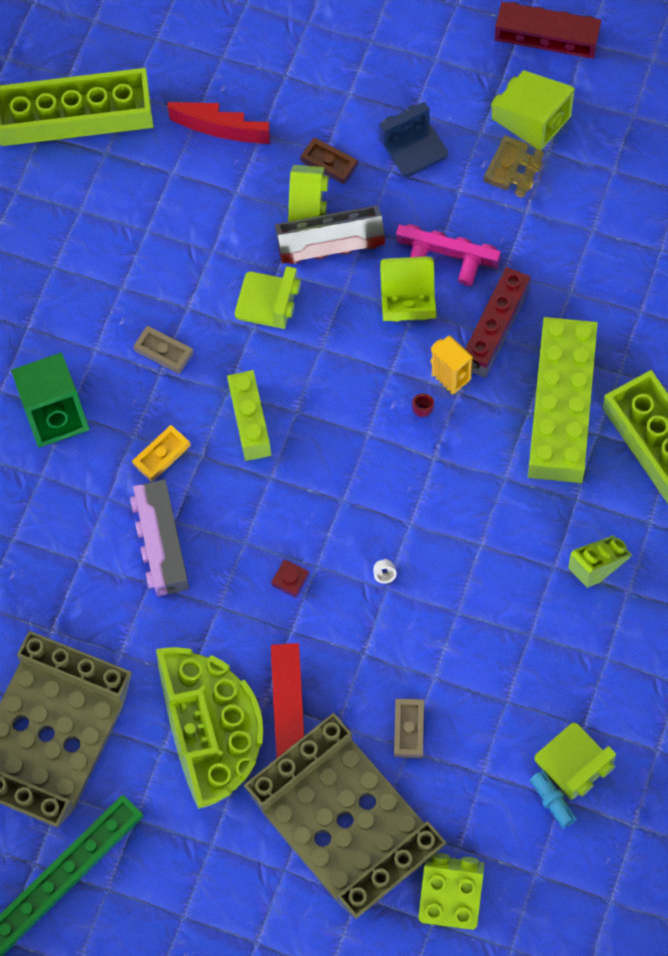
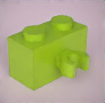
(307, 192)

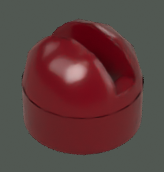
(422, 405)

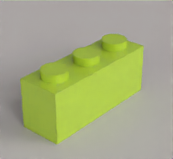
(249, 415)

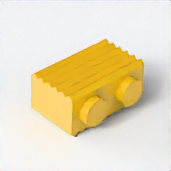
(451, 364)

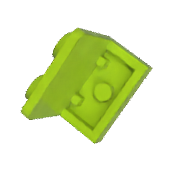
(407, 289)
(268, 298)
(575, 761)
(451, 891)

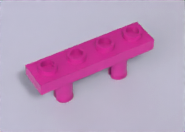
(457, 248)

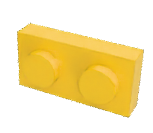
(161, 453)

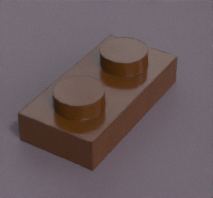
(336, 163)

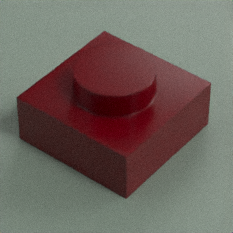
(290, 578)

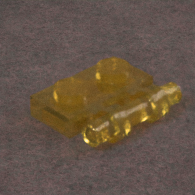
(506, 163)

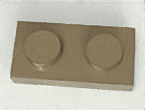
(163, 349)
(409, 728)

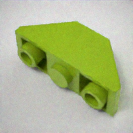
(598, 560)

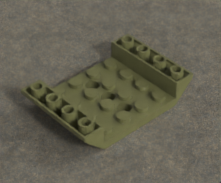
(74, 698)
(318, 783)

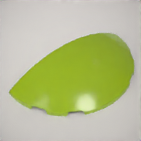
(212, 722)

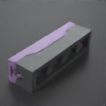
(160, 538)

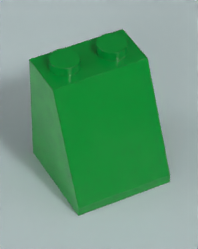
(50, 400)

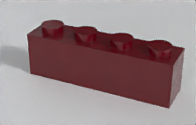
(547, 29)

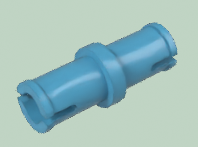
(553, 799)

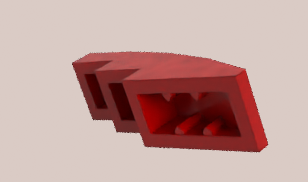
(226, 125)
(287, 695)

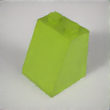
(533, 107)

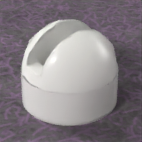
(384, 577)

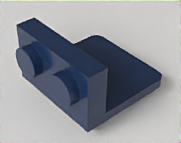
(412, 140)

